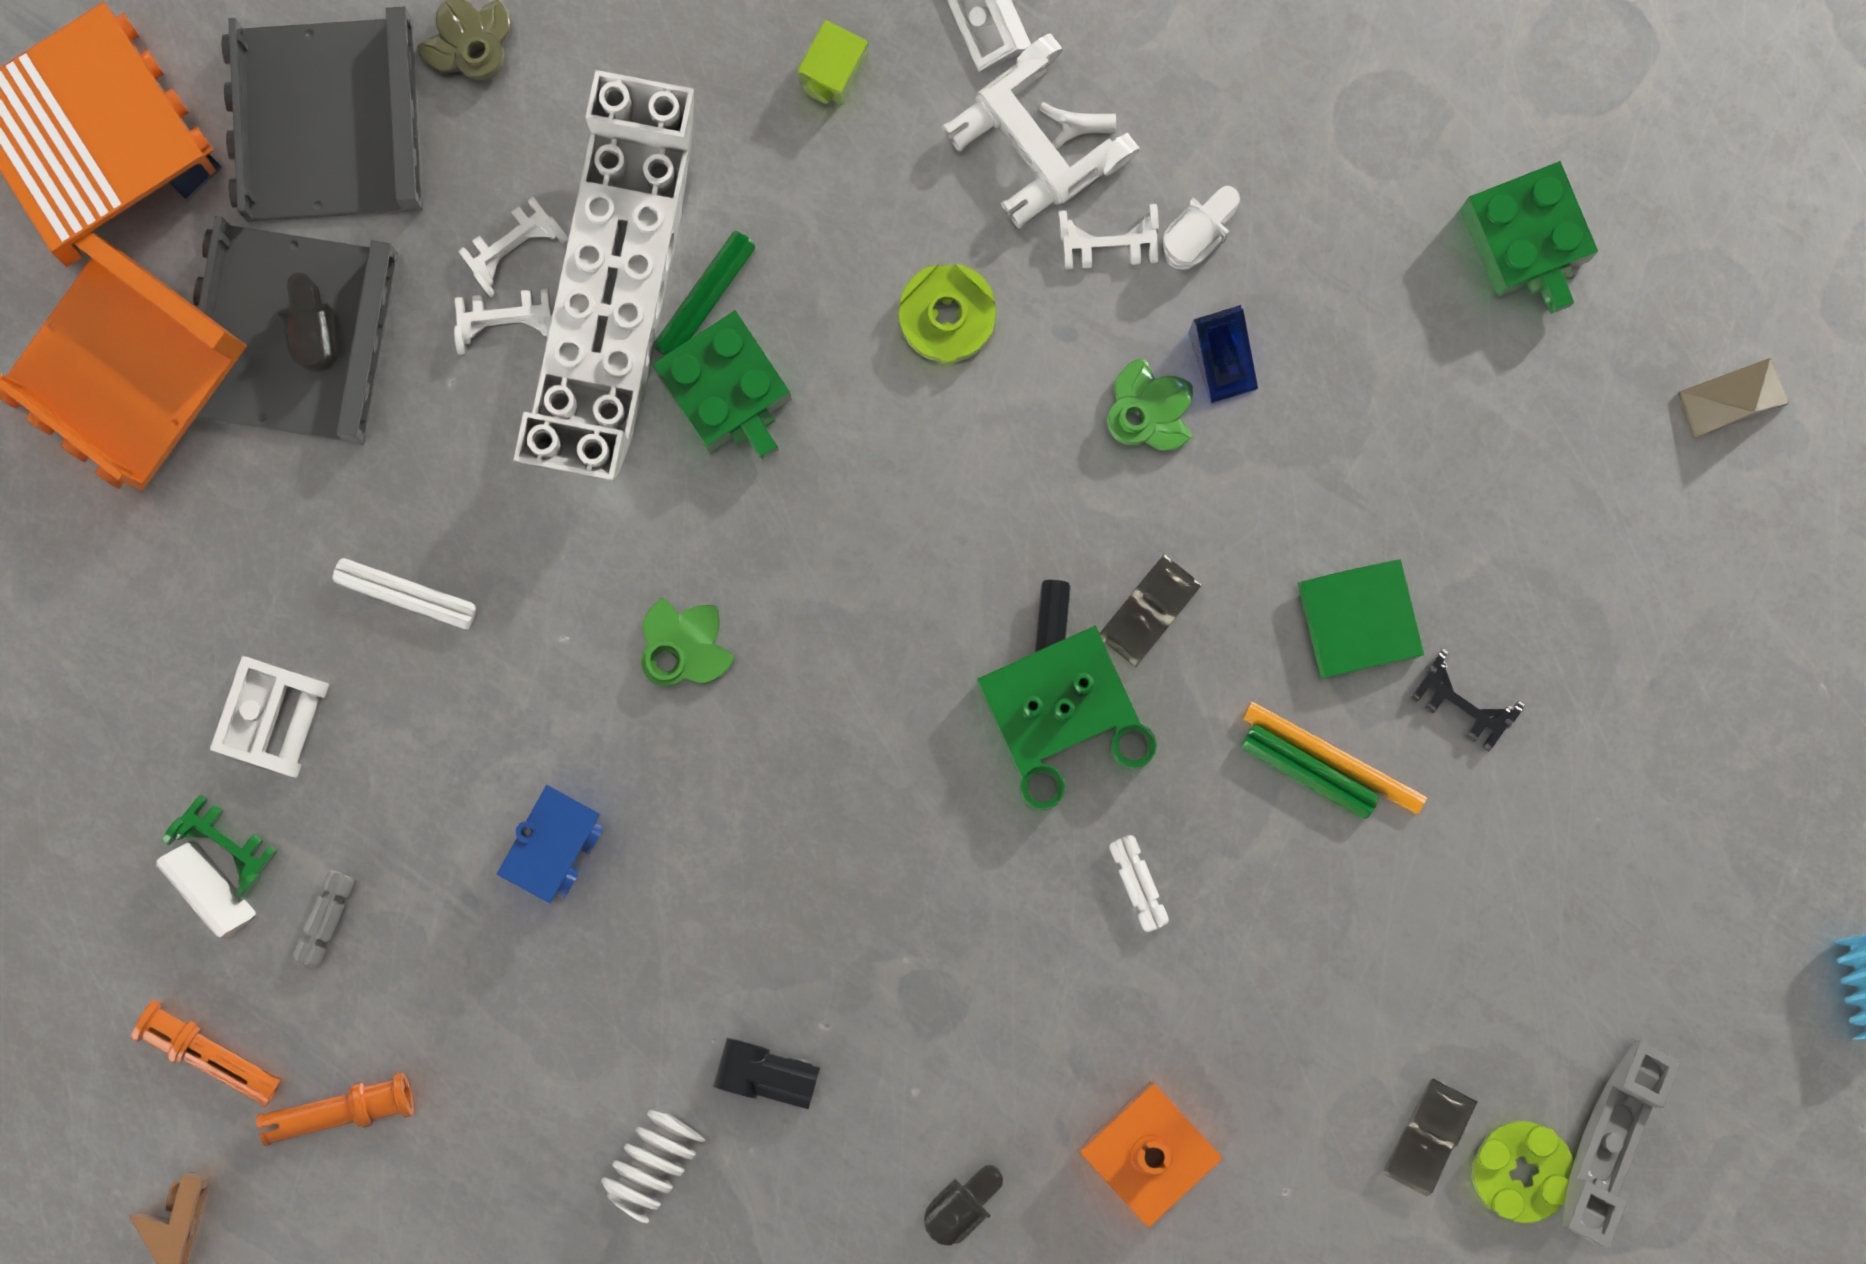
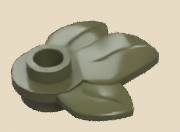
(463, 34)

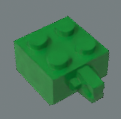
(1531, 234)
(725, 386)

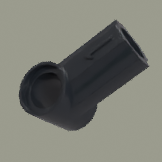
(754, 1071)

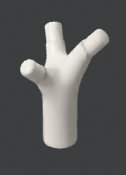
(1078, 123)

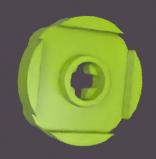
(947, 285)
(1498, 1157)

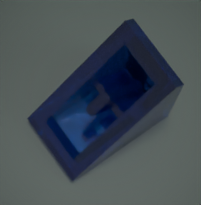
(1224, 353)

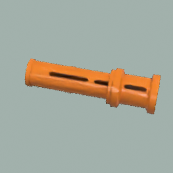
(184, 1042)
(359, 1106)

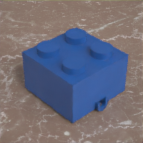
(545, 857)

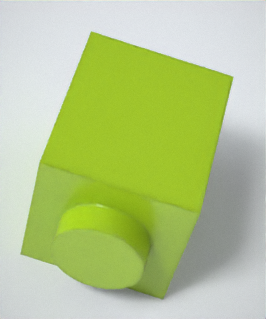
(832, 63)

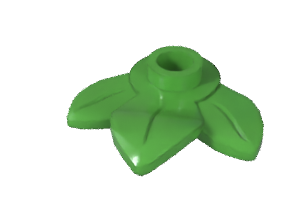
(1155, 403)
(686, 637)

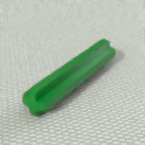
(705, 293)
(1310, 772)

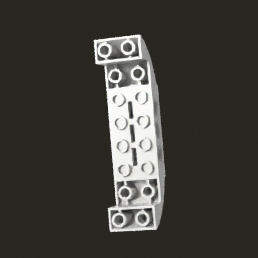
(611, 277)

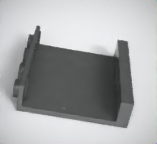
(323, 118)
(247, 290)

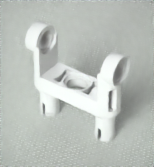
(1054, 178)

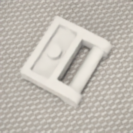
(253, 711)

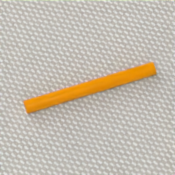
(1335, 758)

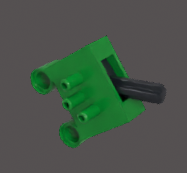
(1060, 698)

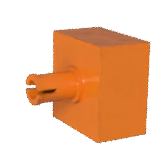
(1149, 1154)

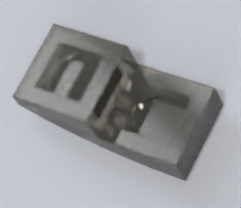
(1150, 610)
(1430, 1137)

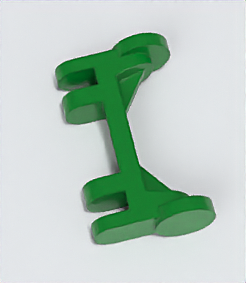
(193, 826)

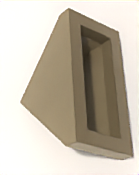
(1733, 397)

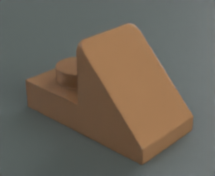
(173, 1238)

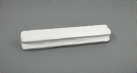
(404, 593)

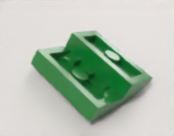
(1360, 618)

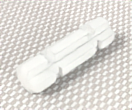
(1139, 883)

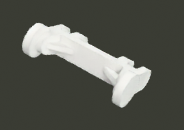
(535, 226)
(1141, 234)
(473, 322)

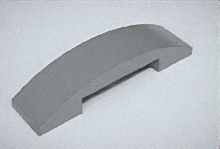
(1611, 1141)

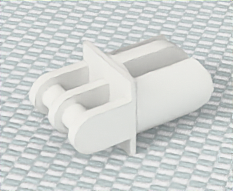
(1199, 229)

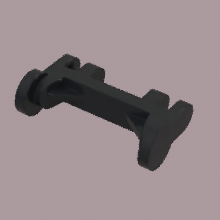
(1439, 681)

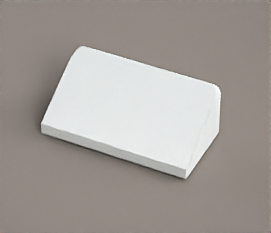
(990, 30)
(206, 889)

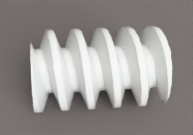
(650, 1164)

